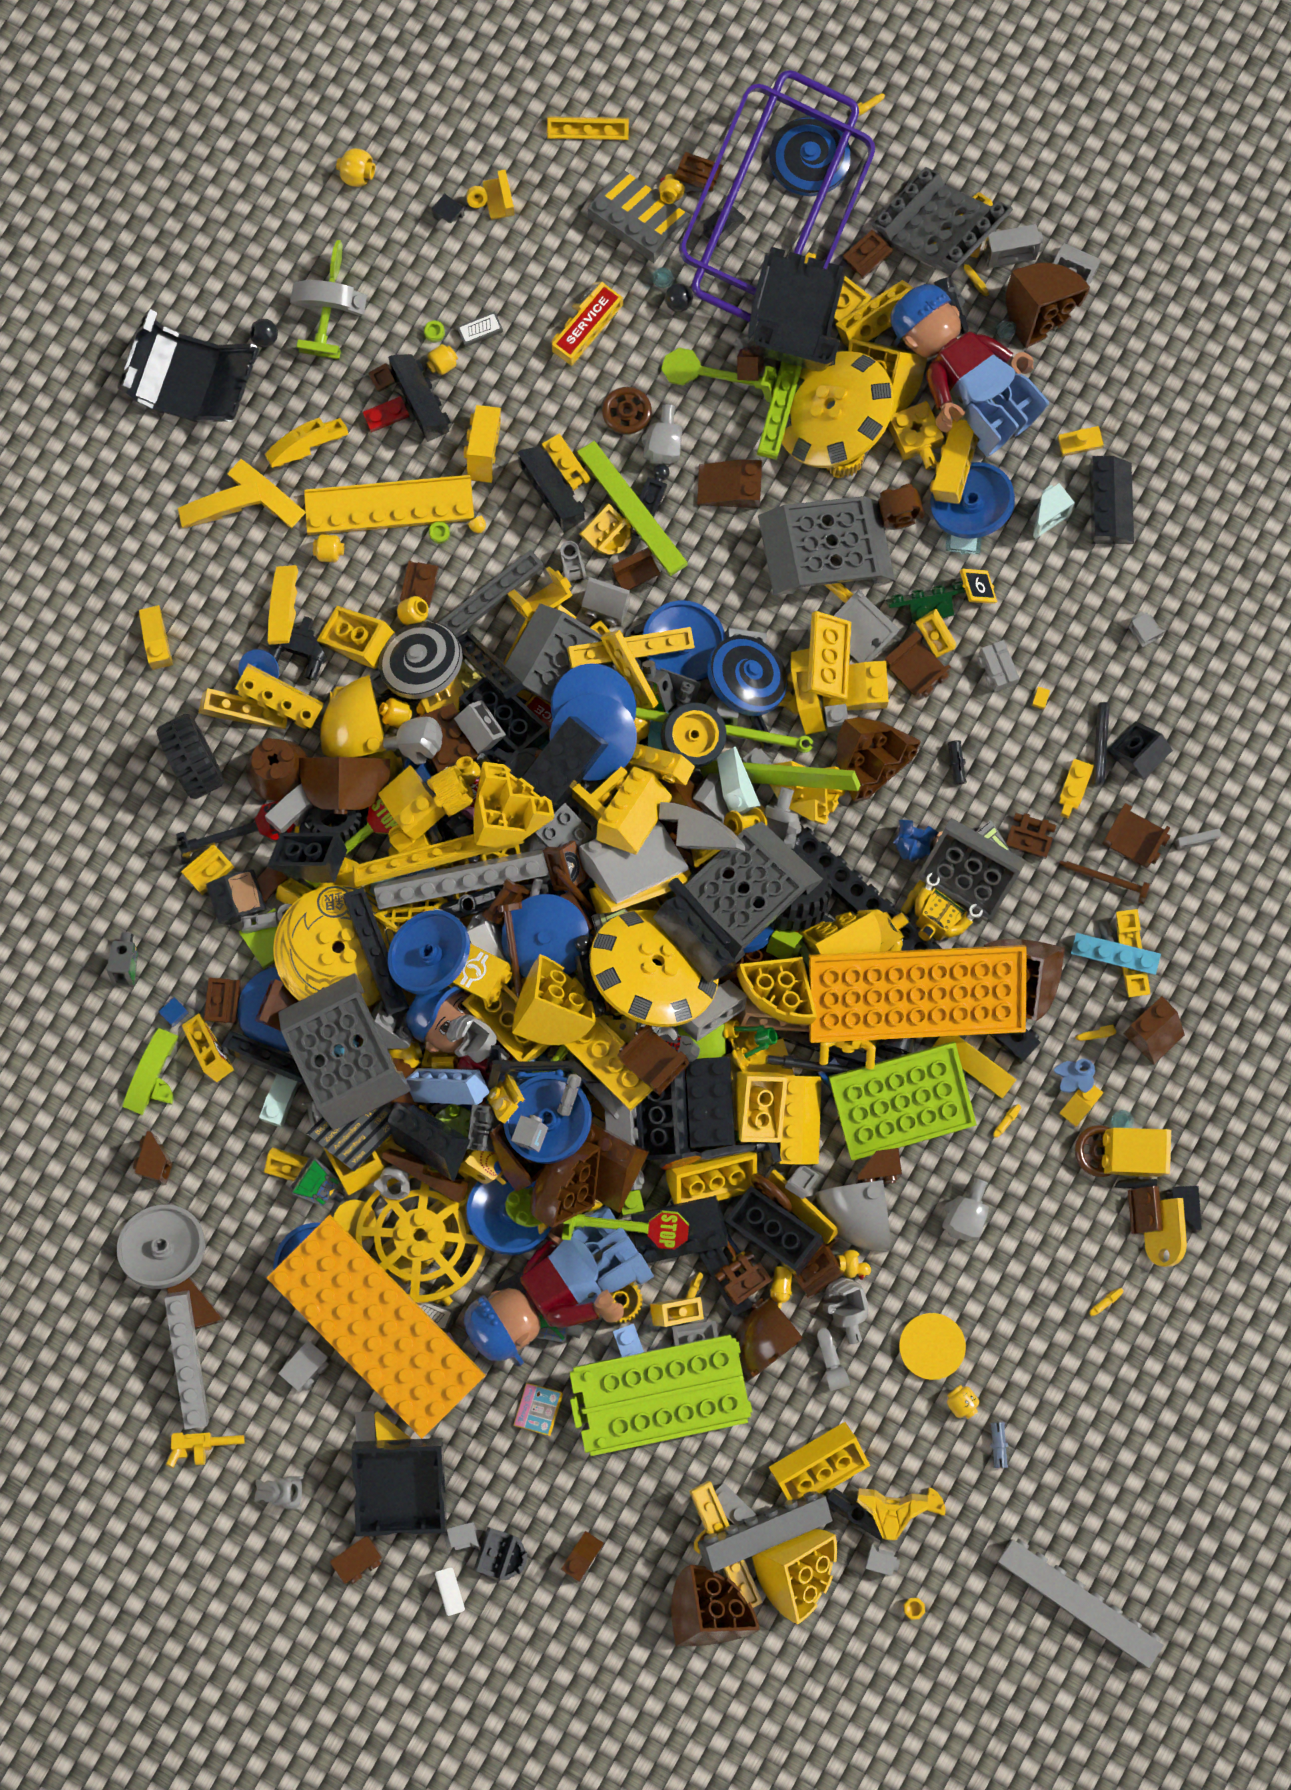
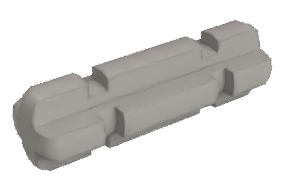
(569, 1094)

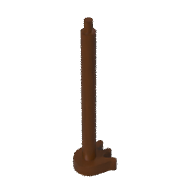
(1143, 890)
(577, 893)
(507, 908)

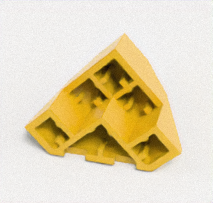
(811, 802)
(507, 808)

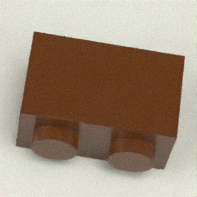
(356, 1560)

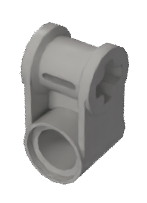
(572, 566)

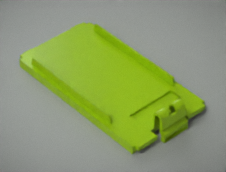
(660, 1394)

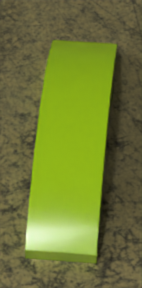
(149, 1070)

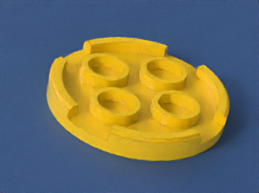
(932, 1346)

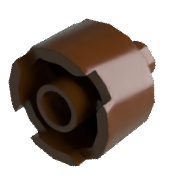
(900, 506)

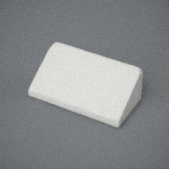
(449, 1591)

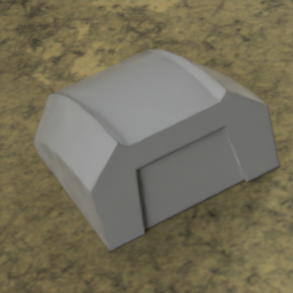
(710, 797)

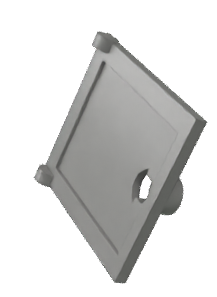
(866, 625)

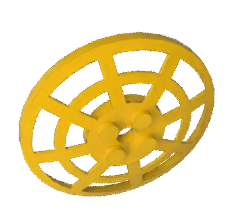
(423, 1250)

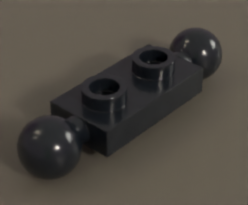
(653, 491)
(583, 945)

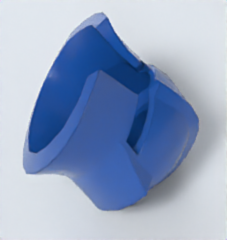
(914, 842)

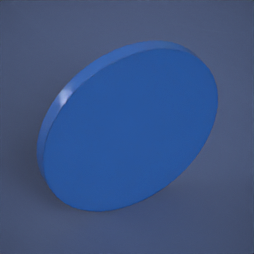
(260, 659)

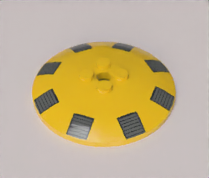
(852, 425)
(635, 984)

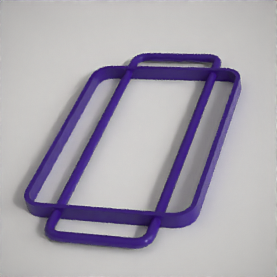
(775, 95)

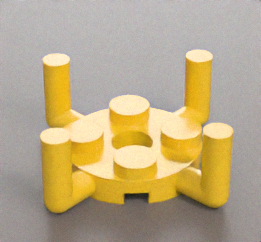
(849, 1047)

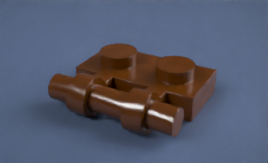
(1029, 841)
(745, 1284)

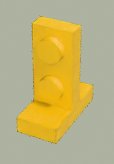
(602, 795)

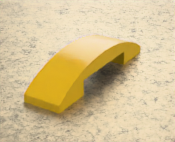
(1129, 934)

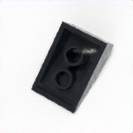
(309, 856)

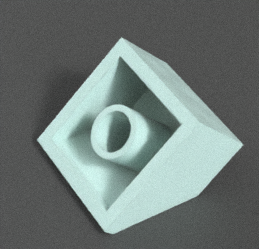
(1053, 508)

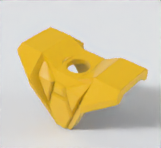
(892, 1513)

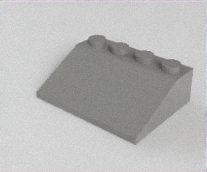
(627, 874)

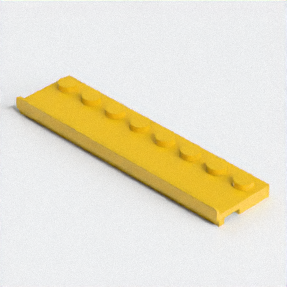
(389, 505)

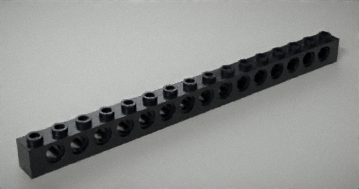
(1019, 1050)

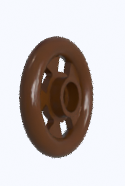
(611, 403)
(1085, 1159)
(771, 1191)

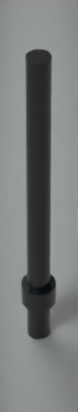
(789, 1062)

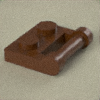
(510, 893)

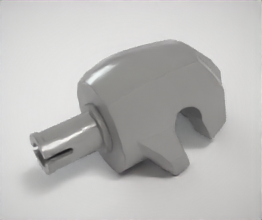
(663, 439)
(416, 739)
(783, 820)
(477, 1037)
(967, 1214)
(849, 1308)

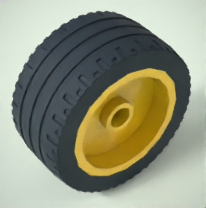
(704, 723)

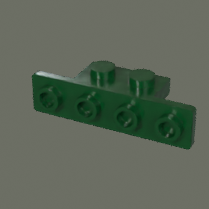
(923, 602)

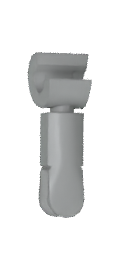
(263, 921)
(836, 1376)

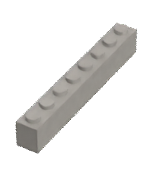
(460, 879)
(1079, 1603)

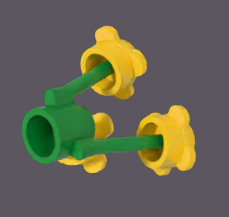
(755, 1041)

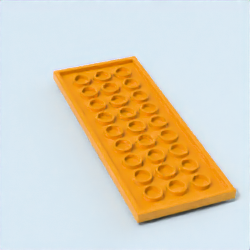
(918, 993)
(376, 1326)

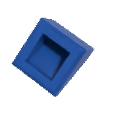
(173, 1012)

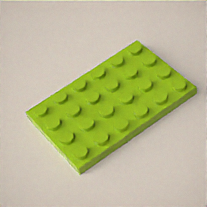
(902, 1100)

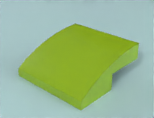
(261, 944)
(710, 1045)

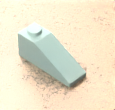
(735, 783)
(279, 1101)

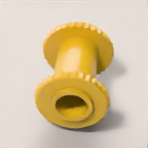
(738, 823)

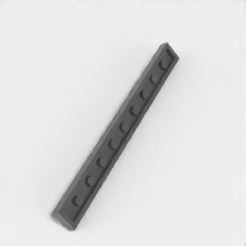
(482, 602)

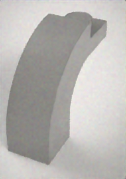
(328, 294)

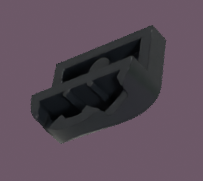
(501, 1555)

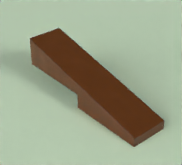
(453, 1189)

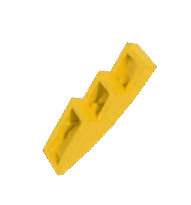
(270, 495)
(219, 504)
(282, 605)

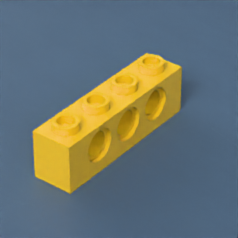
(873, 316)

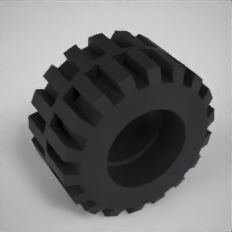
(320, 819)

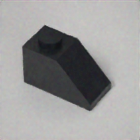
(733, 221)
(1191, 1204)

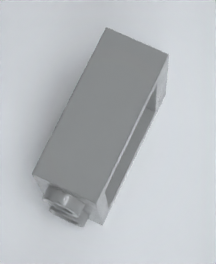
(1012, 246)

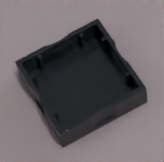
(399, 1486)

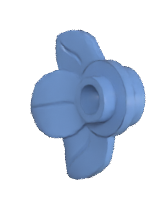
(1074, 1076)

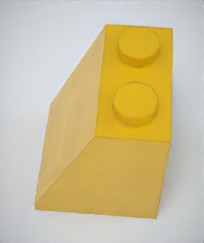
(1137, 1152)

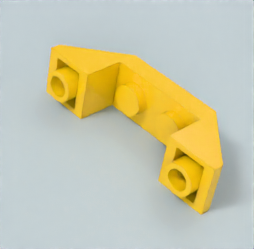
(807, 702)

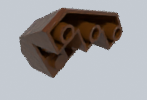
(873, 752)

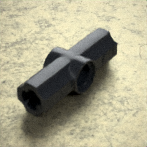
(481, 901)
(844, 1505)

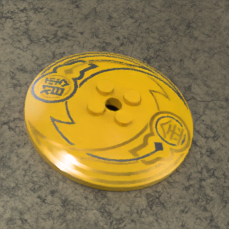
(306, 940)

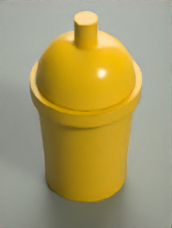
(781, 1285)

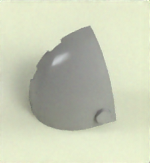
(858, 1214)

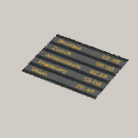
(356, 1139)

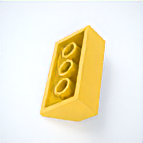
(632, 812)
(605, 904)
(500, 1020)
(801, 1121)
(718, 1177)
(820, 1464)

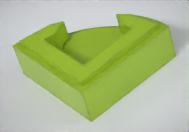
(162, 1092)

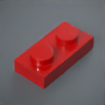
(385, 414)

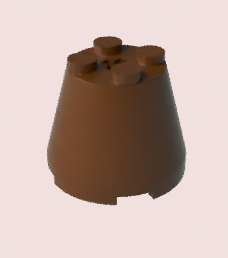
(274, 768)

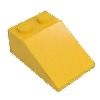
(355, 636)
(865, 687)
(411, 803)
(760, 1106)
(364, 1175)

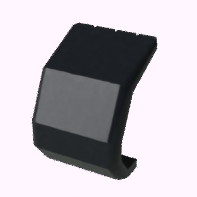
(795, 310)
(186, 373)

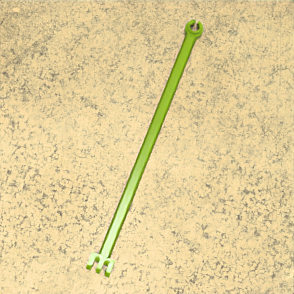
(739, 732)

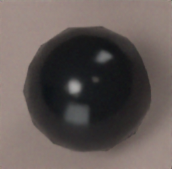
(679, 297)
(263, 332)

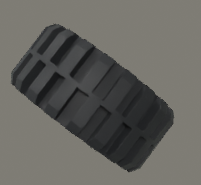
(190, 756)
(808, 908)

